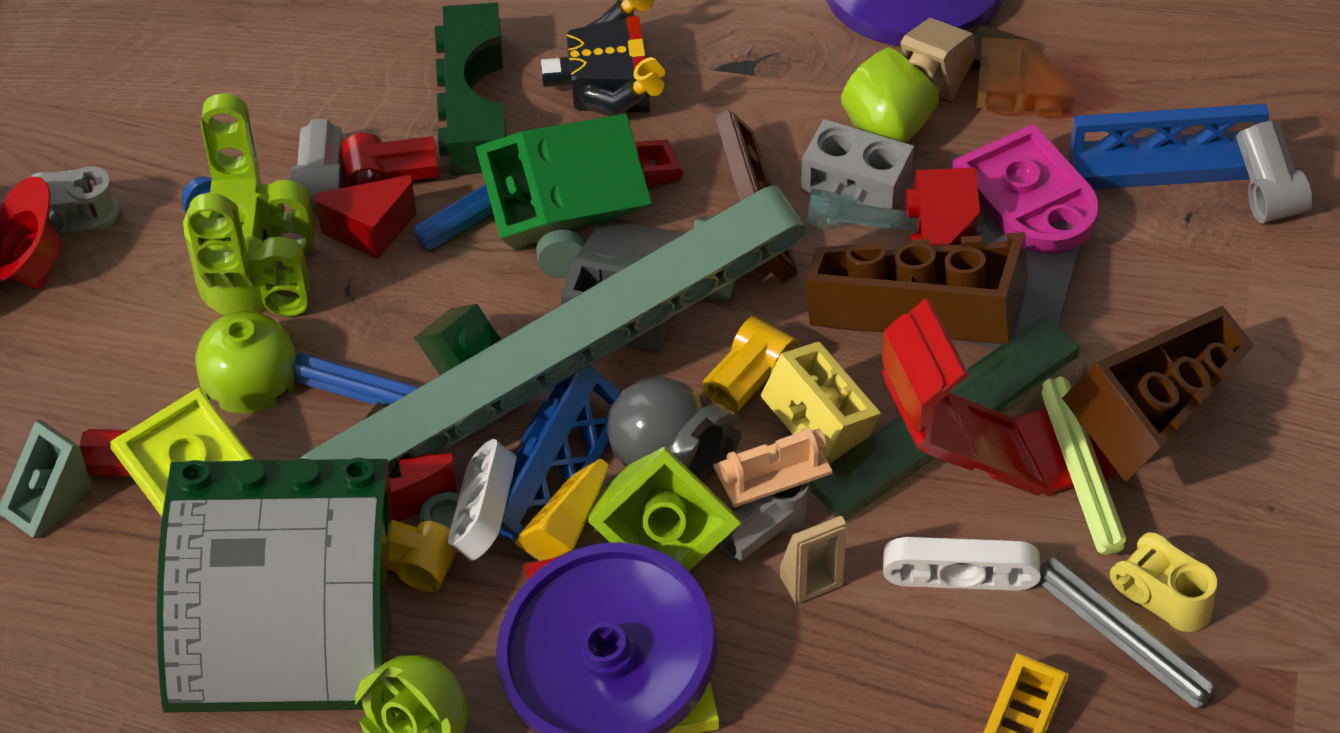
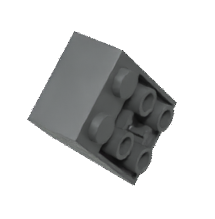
(607, 252)

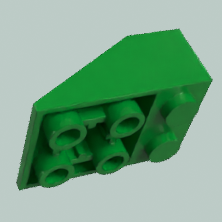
(563, 178)

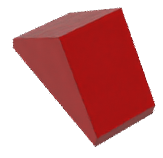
(367, 214)

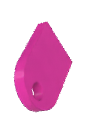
(1029, 186)

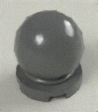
(671, 415)

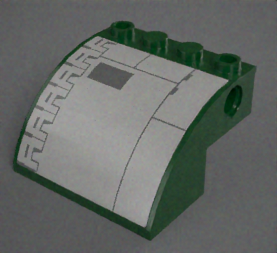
(272, 584)

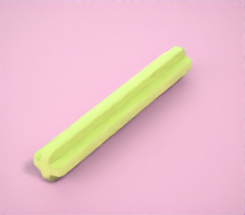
(1084, 469)

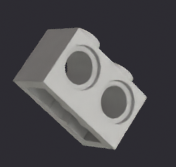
(857, 166)

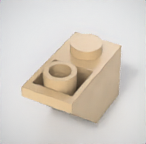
(941, 54)

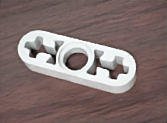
(482, 500)
(934, 560)

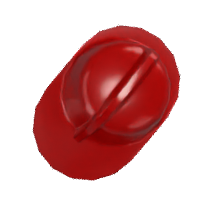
(28, 238)

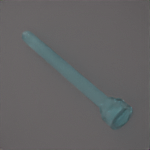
(828, 210)

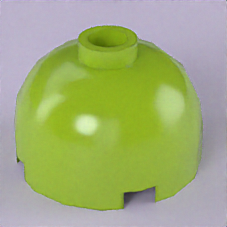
(245, 362)
(417, 698)

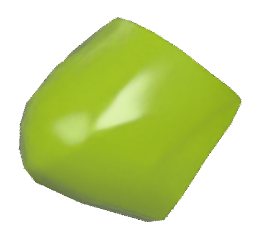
(889, 96)

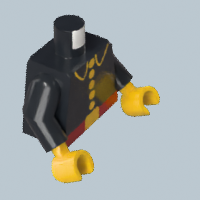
(608, 63)

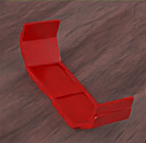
(920, 375)

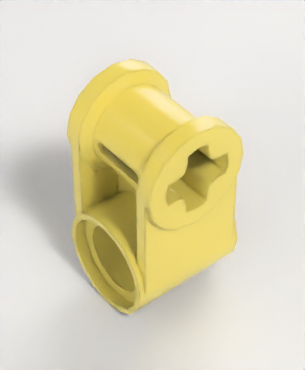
(1164, 582)

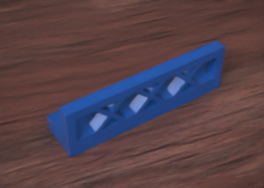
(1167, 154)
(548, 438)

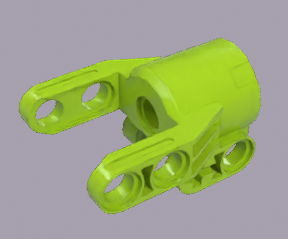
(239, 224)

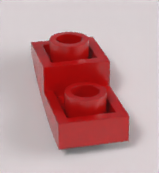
(420, 480)

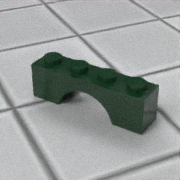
(471, 51)

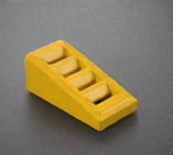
(562, 519)
(1035, 675)

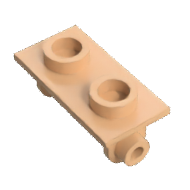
(773, 467)

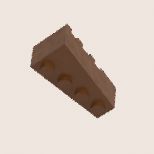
(969, 284)
(1151, 388)

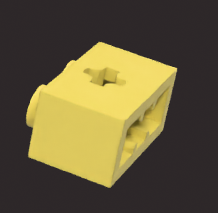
(818, 393)

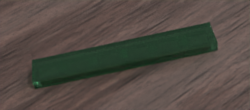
(992, 382)

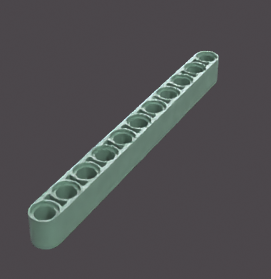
(574, 334)

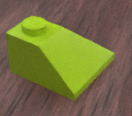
(663, 508)

